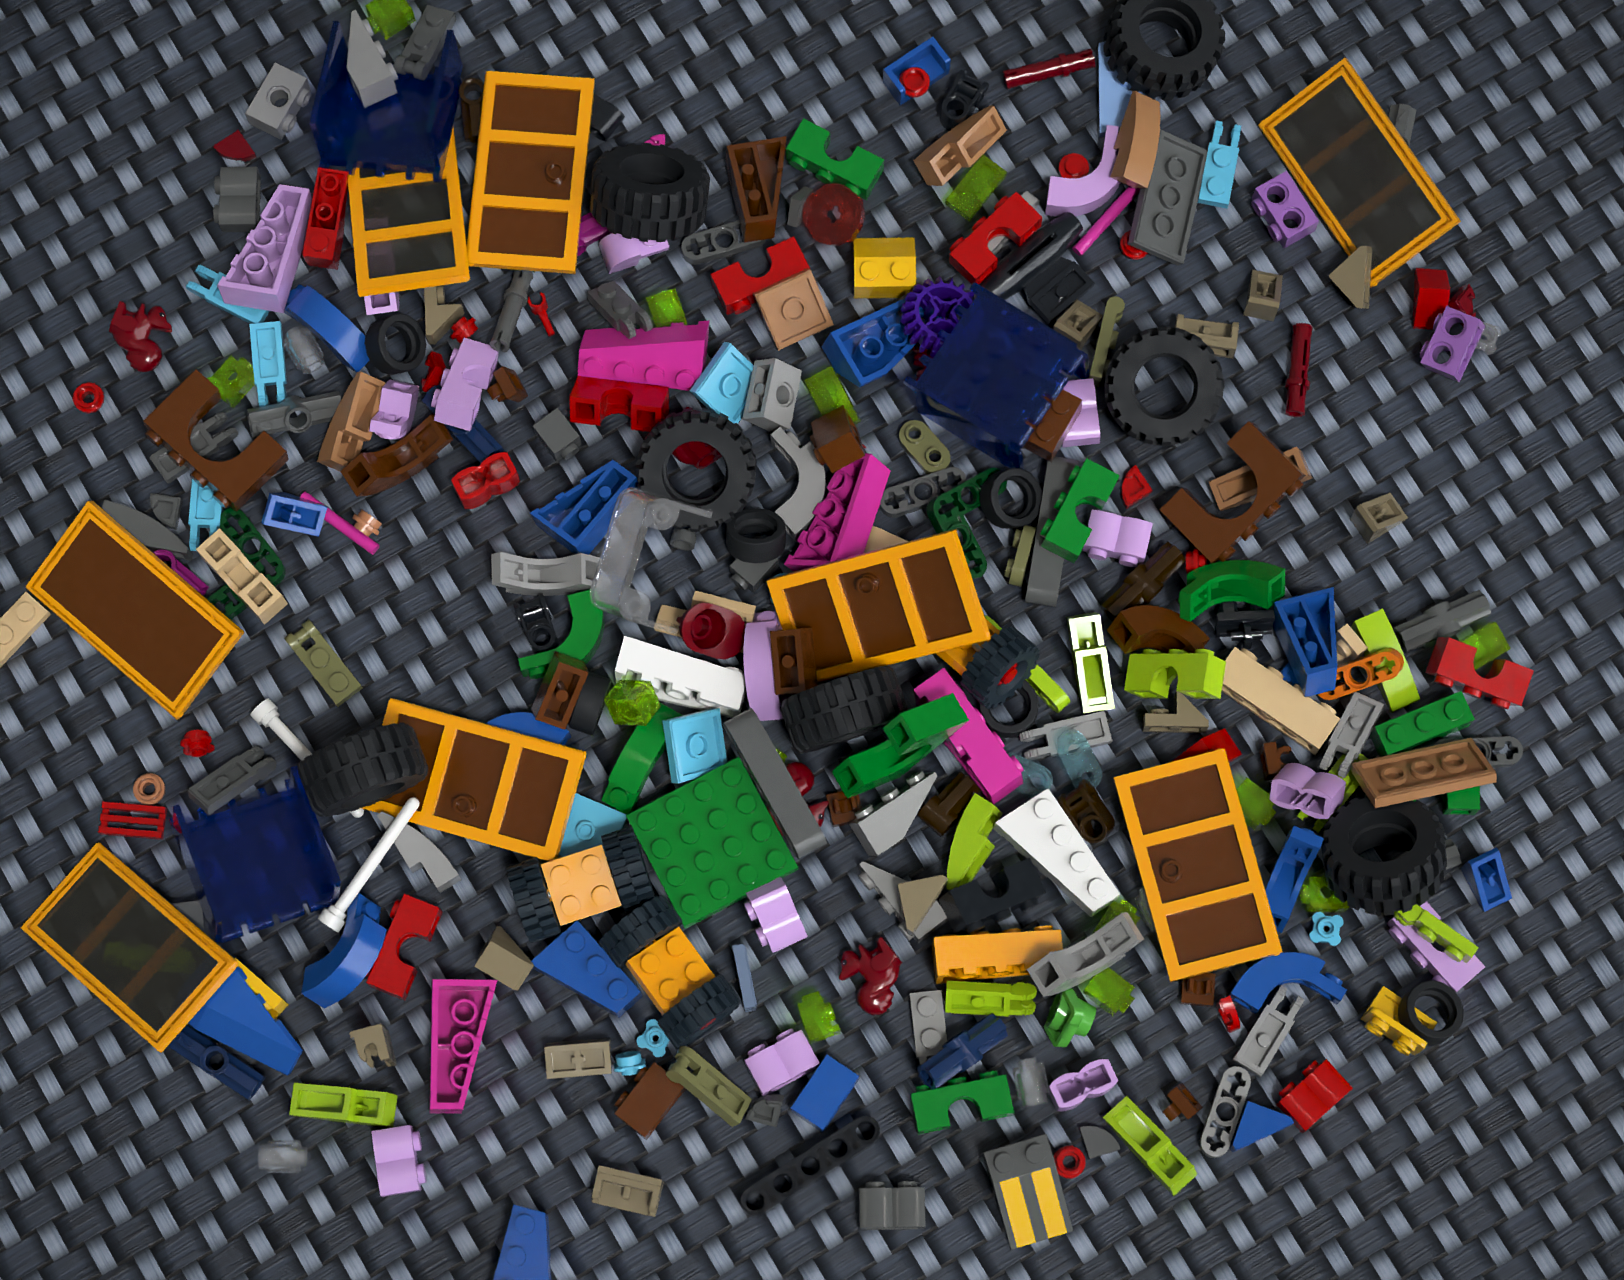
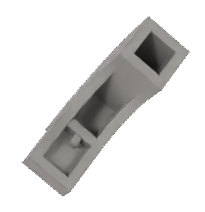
(811, 488)
(544, 576)
(1087, 958)

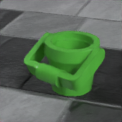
(1070, 1016)

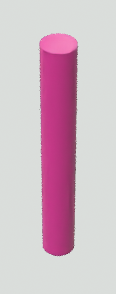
(1105, 220)
(346, 528)

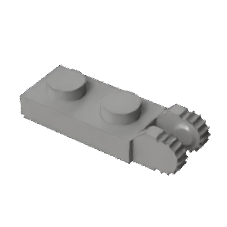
(1092, 726)
(1352, 731)
(928, 1023)
(1267, 1034)

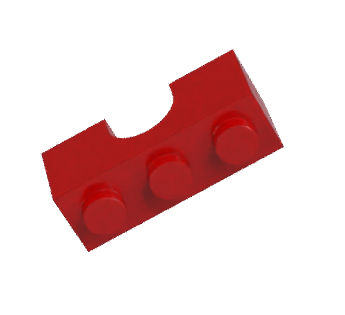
(1011, 219)
(736, 288)
(596, 398)
(1453, 664)
(410, 920)

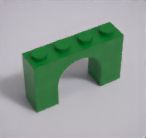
(910, 737)

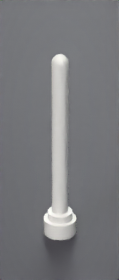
(267, 714)
(335, 914)

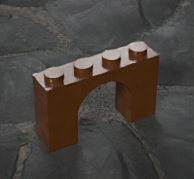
(1275, 478)
(231, 480)

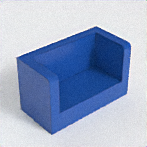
(926, 56)
(824, 1093)

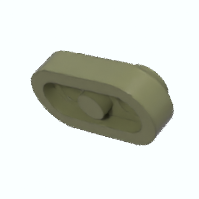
(923, 447)
(1016, 568)

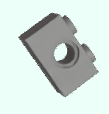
(279, 84)
(772, 394)

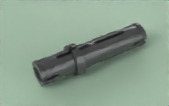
(515, 298)

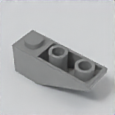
(367, 70)
(889, 820)
(886, 887)

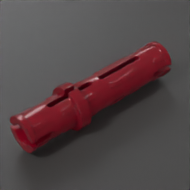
(1050, 68)
(1298, 382)

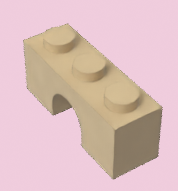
(241, 576)

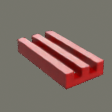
(105, 818)

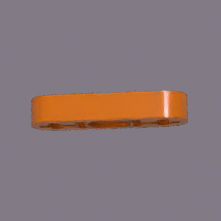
(1383, 674)

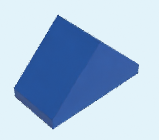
(294, 513)
(1487, 879)
(1257, 1123)

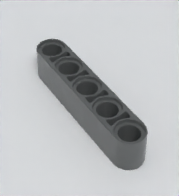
(1046, 566)
(774, 783)

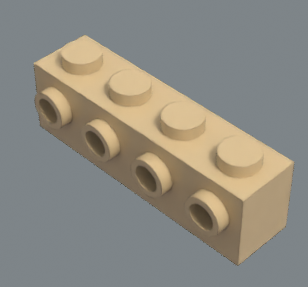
(1277, 701)

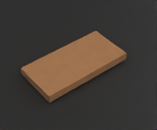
(1423, 772)

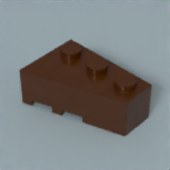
(755, 183)

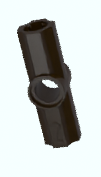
(1145, 581)

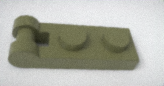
(1107, 338)
(324, 664)
(709, 1085)

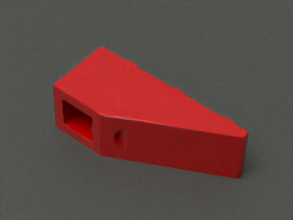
(326, 219)

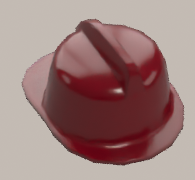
(712, 630)

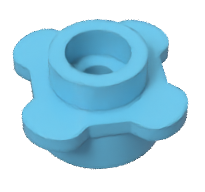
(1319, 935)
(646, 1040)
(629, 1063)

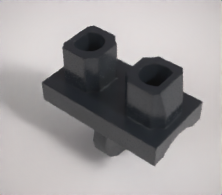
(1244, 624)

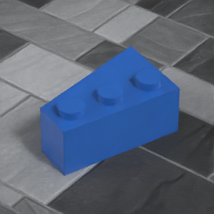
(584, 513)
(1309, 639)
(586, 969)
(525, 1247)

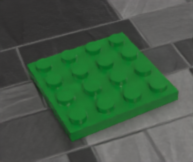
(711, 842)

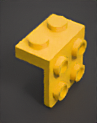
(1383, 1019)

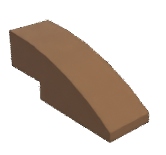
(1137, 142)
(960, 146)
(351, 422)
(1241, 484)

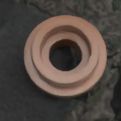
(366, 523)
(145, 780)

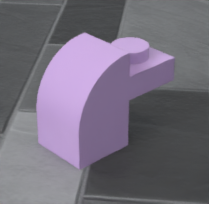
(625, 253)
(395, 410)

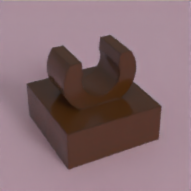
(508, 386)
(1271, 759)
(843, 809)
(1198, 990)
(1183, 1103)

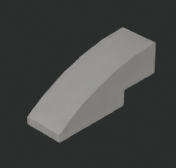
(421, 853)

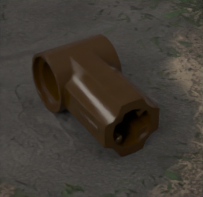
(471, 109)
(944, 810)

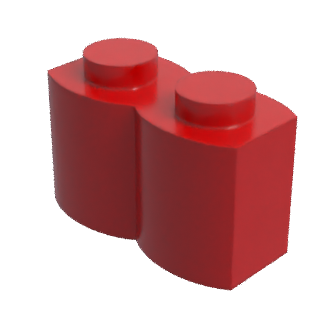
(478, 483)
(1313, 1095)

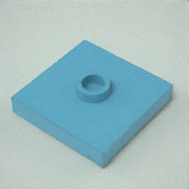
(725, 383)
(694, 744)
(588, 823)

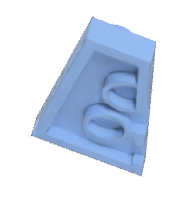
(1112, 94)

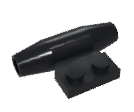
(1039, 269)

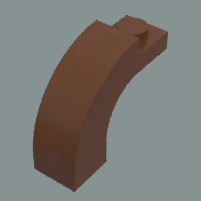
(395, 464)
(1157, 629)

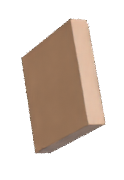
(793, 309)

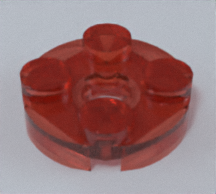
(824, 200)

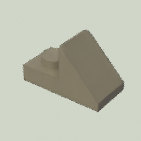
(439, 317)
(1184, 720)

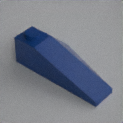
(869, 345)
(243, 1023)

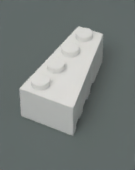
(682, 678)
(1055, 847)

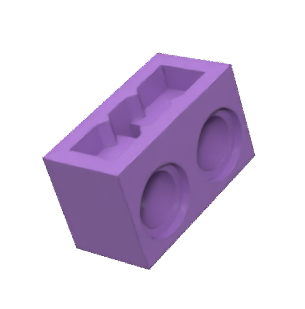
(1292, 207)
(1459, 345)

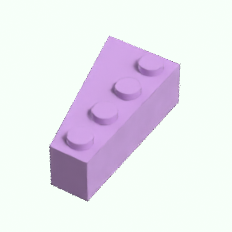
(269, 260)

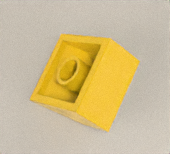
(884, 267)

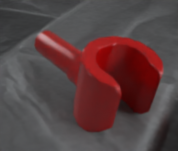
(540, 310)

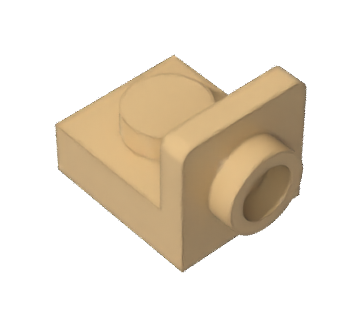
(1348, 645)

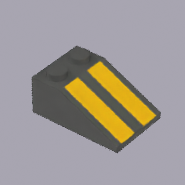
(1028, 1191)

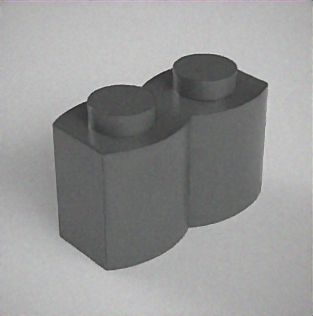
(238, 199)
(892, 1207)

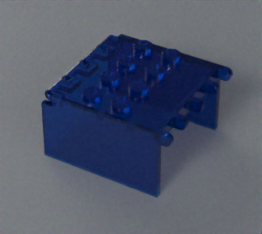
(394, 134)
(995, 376)
(258, 861)

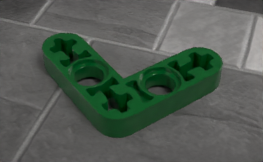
(954, 517)
(272, 559)

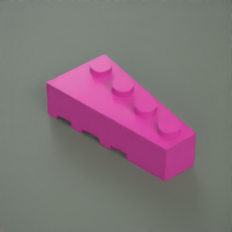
(658, 357)
(844, 517)
(974, 744)
(457, 1029)

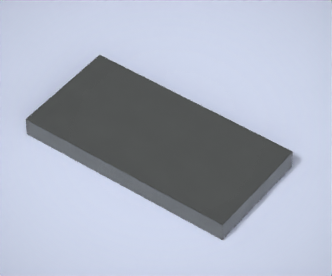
(1169, 203)

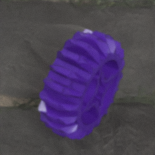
(937, 300)

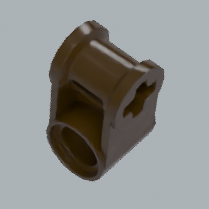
(1085, 810)

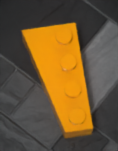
(992, 955)

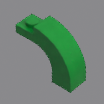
(1231, 581)
(580, 644)
(637, 762)

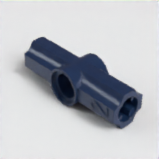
(476, 441)
(962, 1051)
(233, 1072)

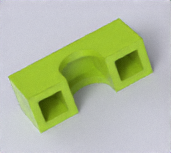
(1198, 673)

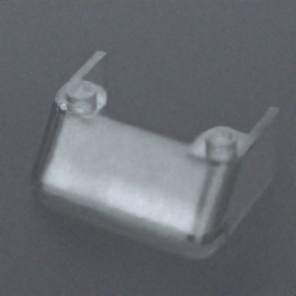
(621, 550)

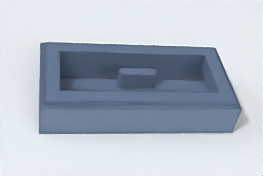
(745, 978)

